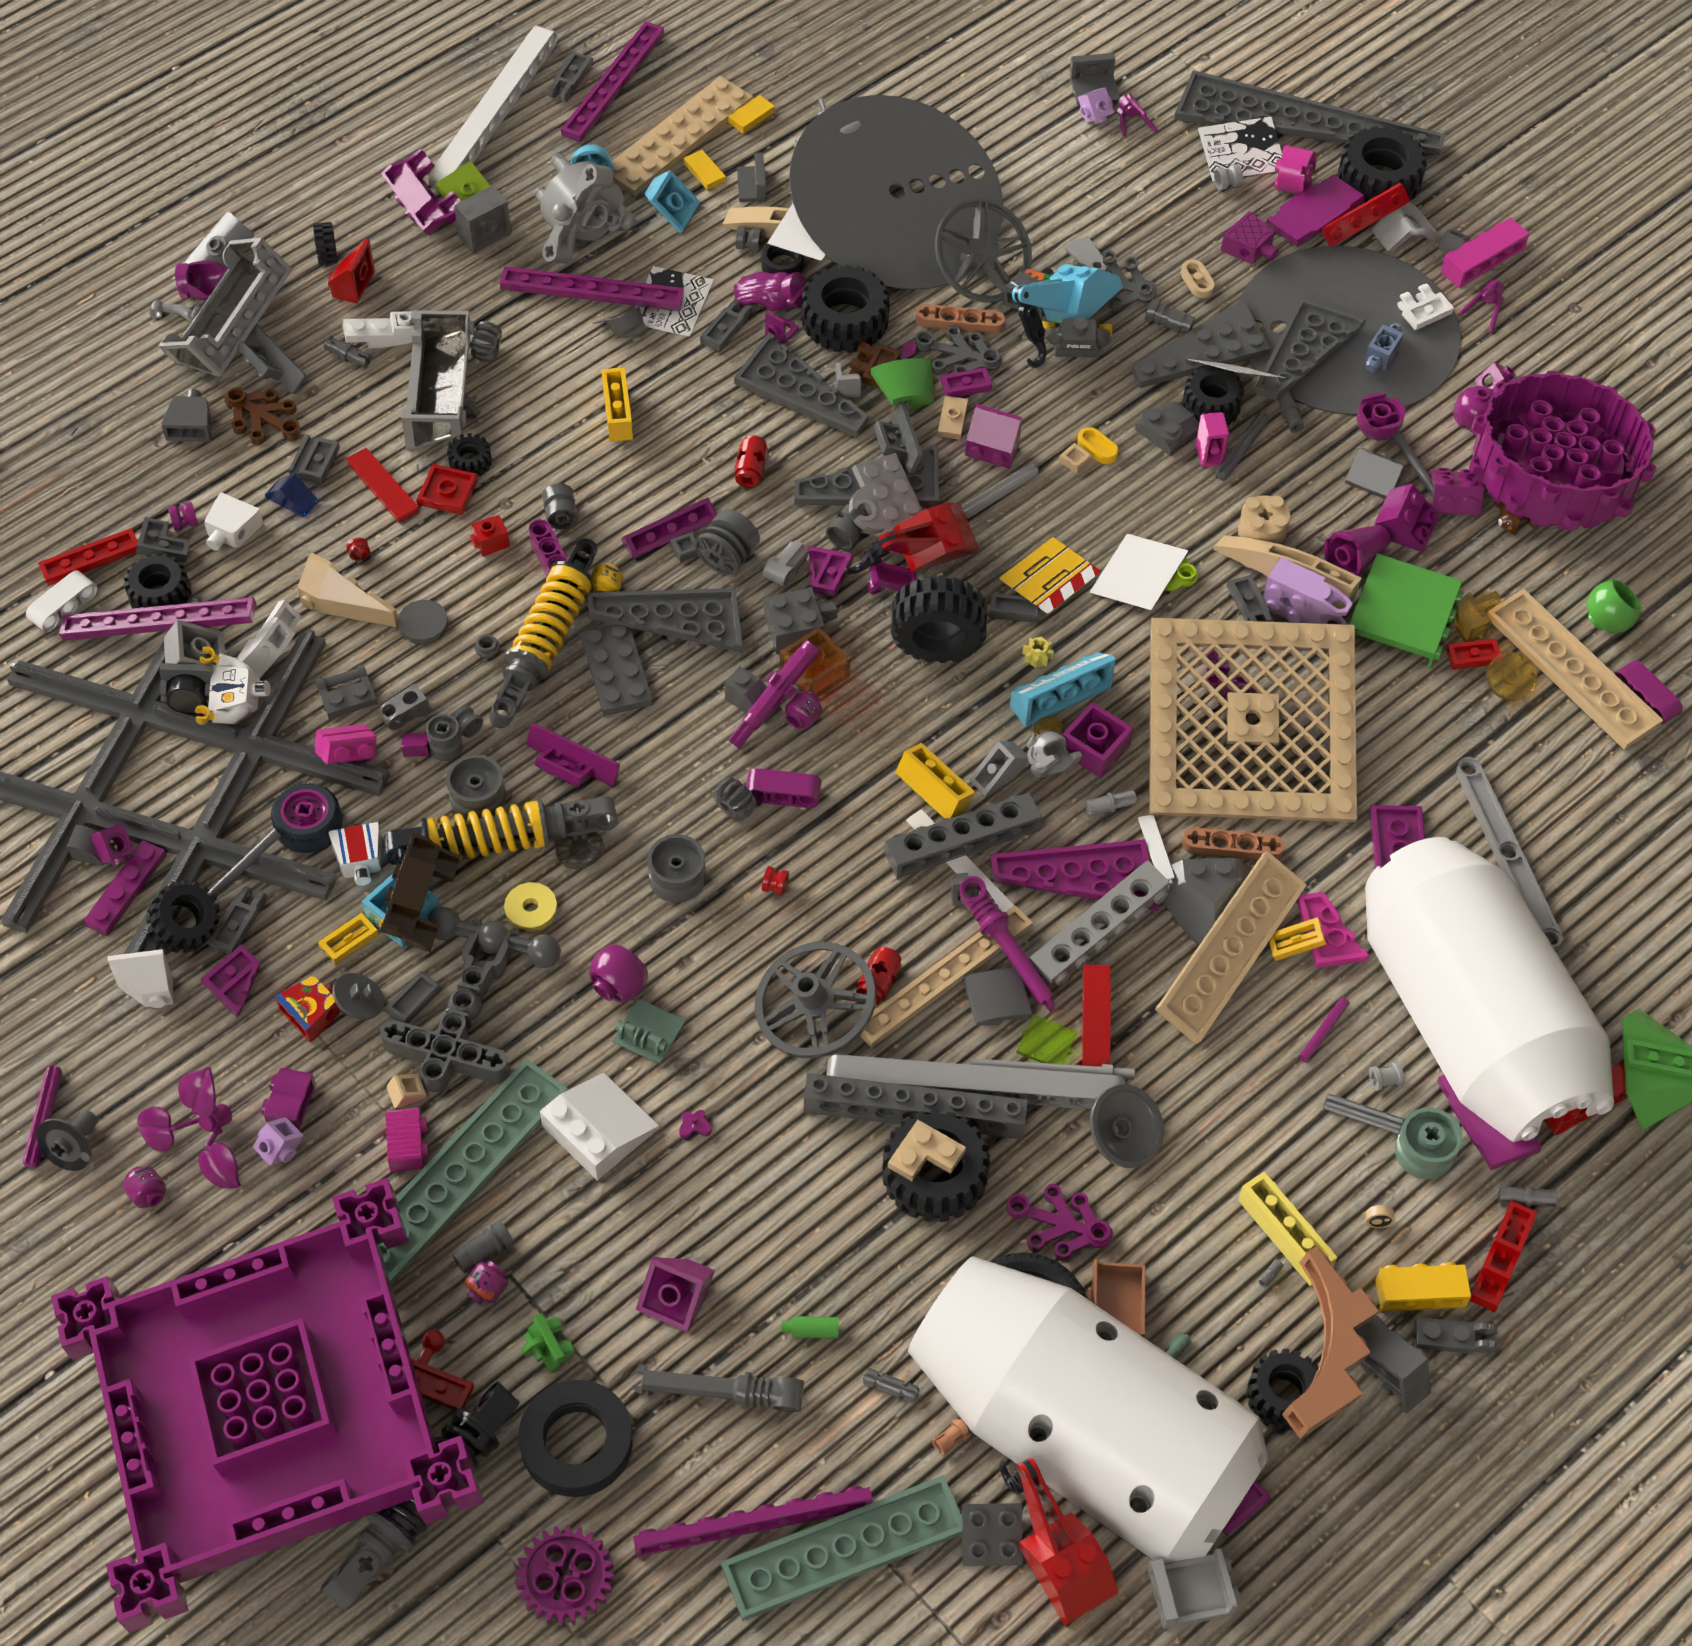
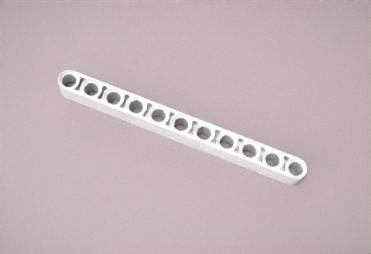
(496, 103)

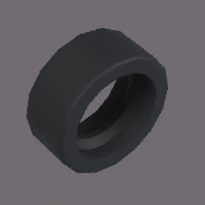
(770, 251)

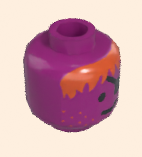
(486, 1282)

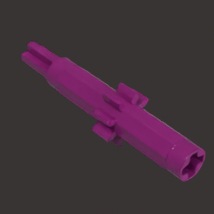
(779, 686)

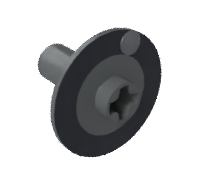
(66, 1142)

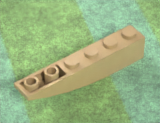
(755, 217)
(1264, 556)

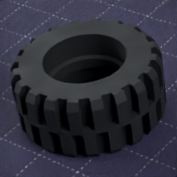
(1383, 148)
(849, 287)
(939, 619)
(945, 1197)

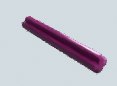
(43, 1112)

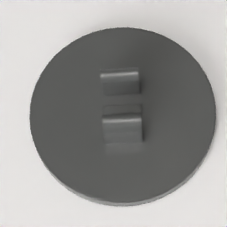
(358, 996)

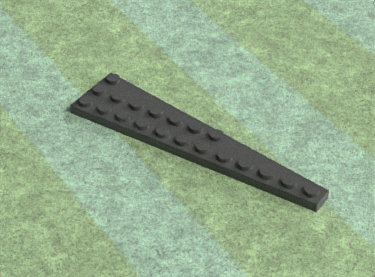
(1223, 101)

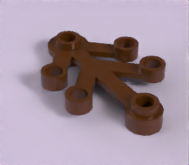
(238, 400)

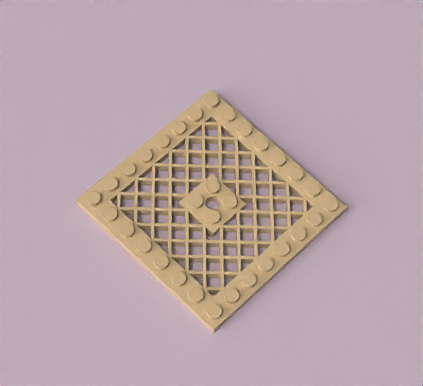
(1337, 639)

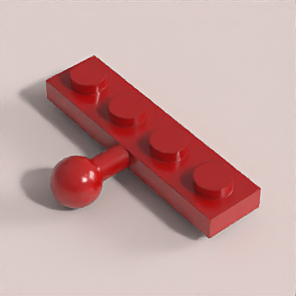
(437, 1384)

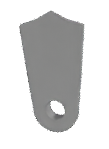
(1086, 253)

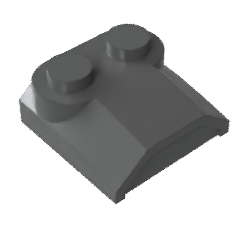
(1168, 426)

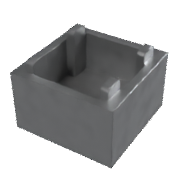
(482, 219)

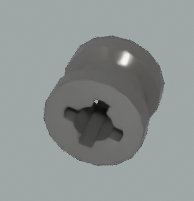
(467, 721)

